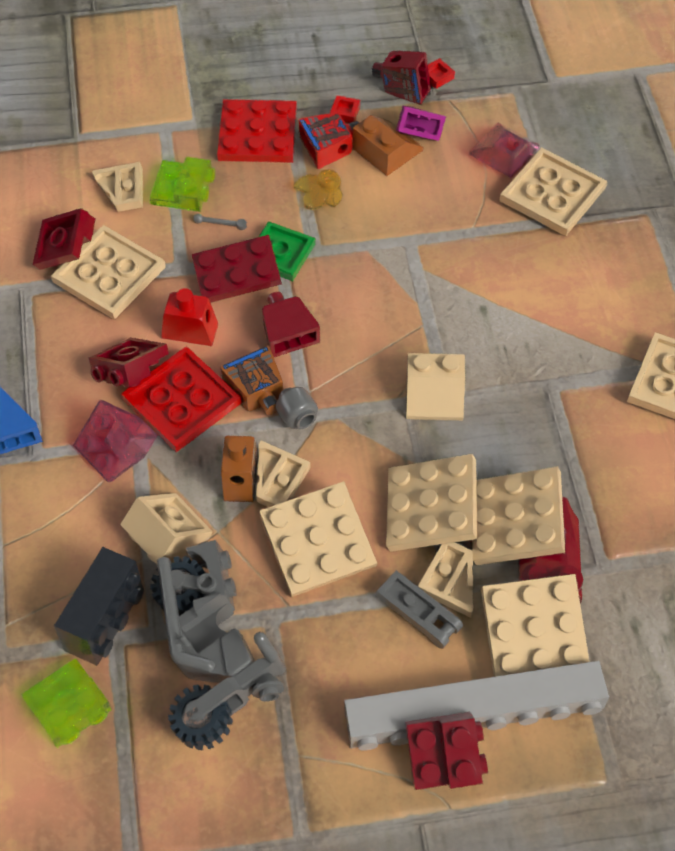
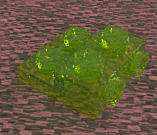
(183, 184)
(67, 703)

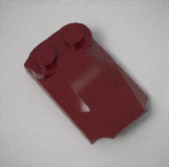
(561, 563)

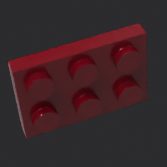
(236, 269)

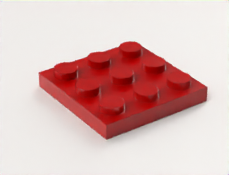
(257, 131)
(181, 399)

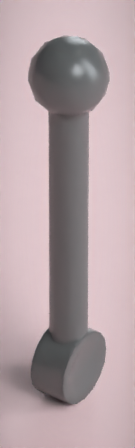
(241, 224)

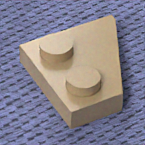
(122, 185)
(278, 475)
(451, 578)

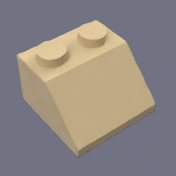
(435, 386)
(164, 526)

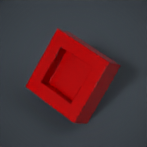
(440, 73)
(346, 107)

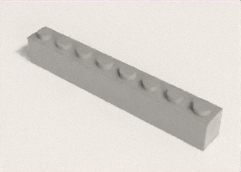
(491, 700)

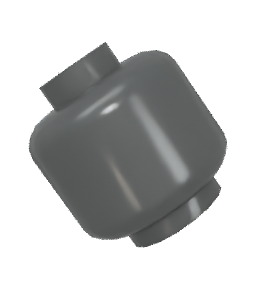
(296, 408)

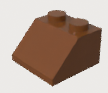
(383, 145)

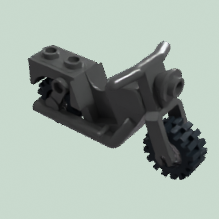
(192, 610)

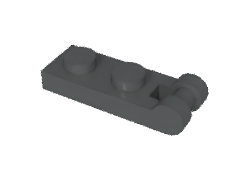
(419, 609)

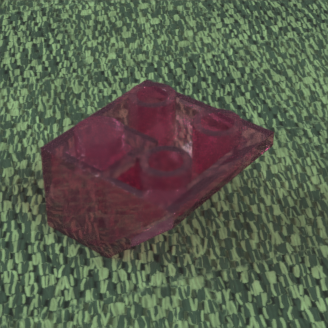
(504, 149)
(114, 440)

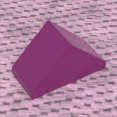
(420, 123)

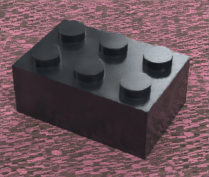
(100, 606)

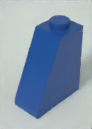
(16, 426)

